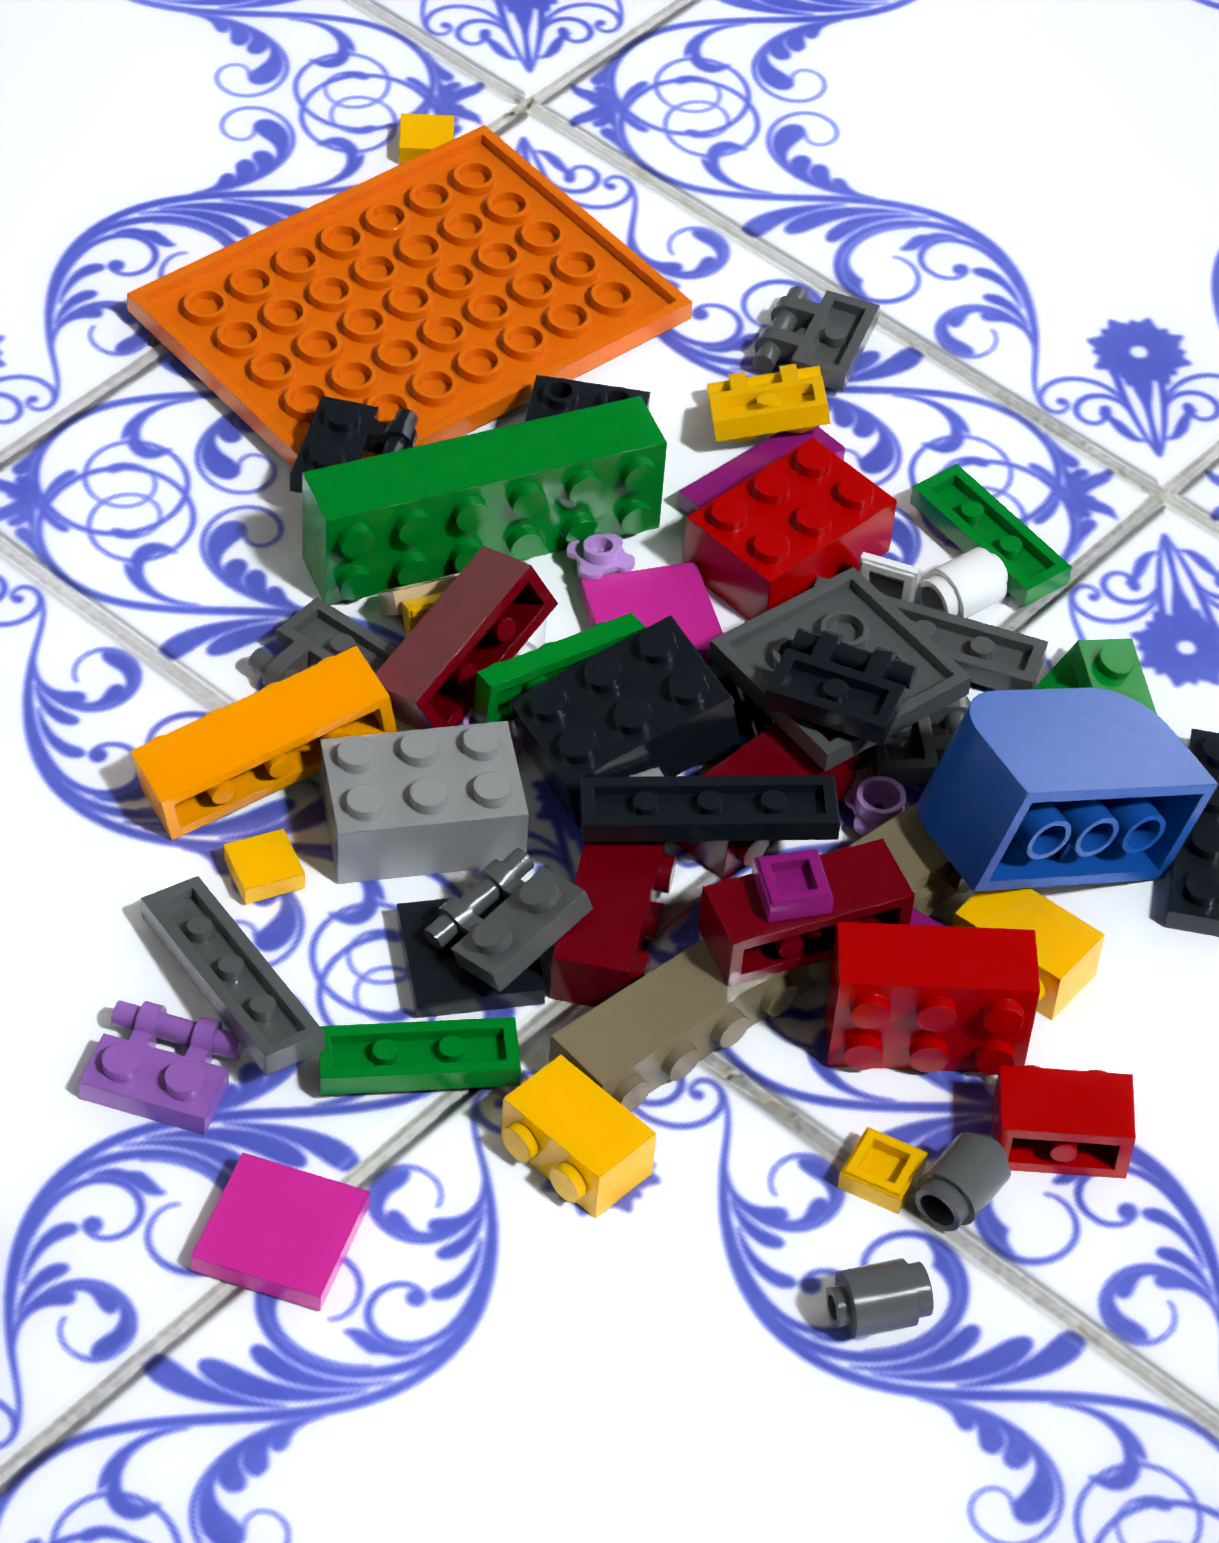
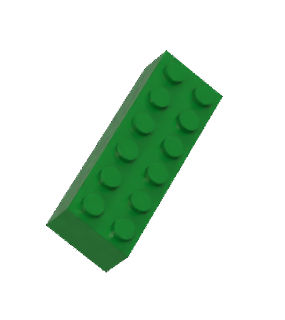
(503, 488)

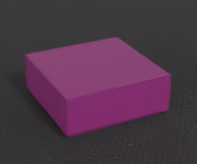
(792, 885)

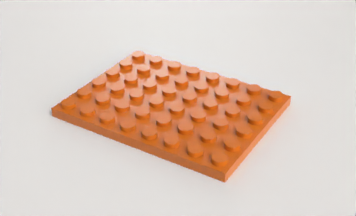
(413, 295)

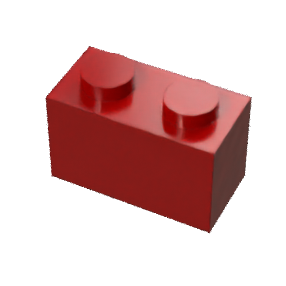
(1065, 1120)

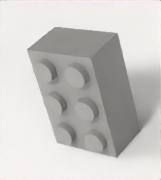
(422, 801)

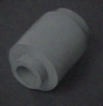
(962, 1181)
(880, 1297)

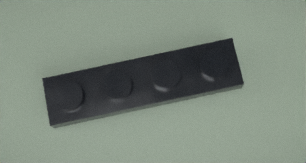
(709, 808)
(1195, 870)

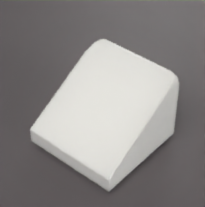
(891, 576)

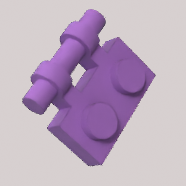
(156, 1082)

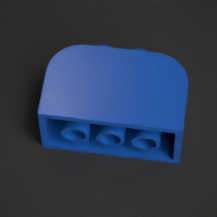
(1062, 791)

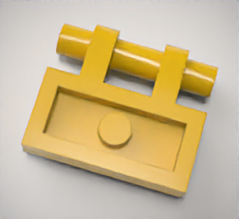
(768, 403)

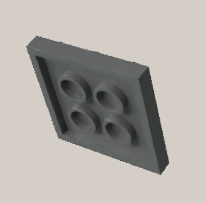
(864, 619)

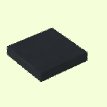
(443, 986)

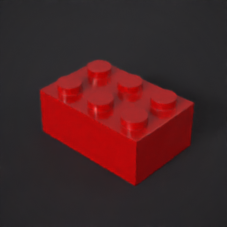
(786, 528)
(931, 997)

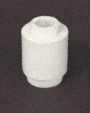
(965, 584)

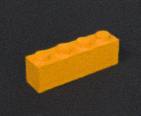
(259, 742)

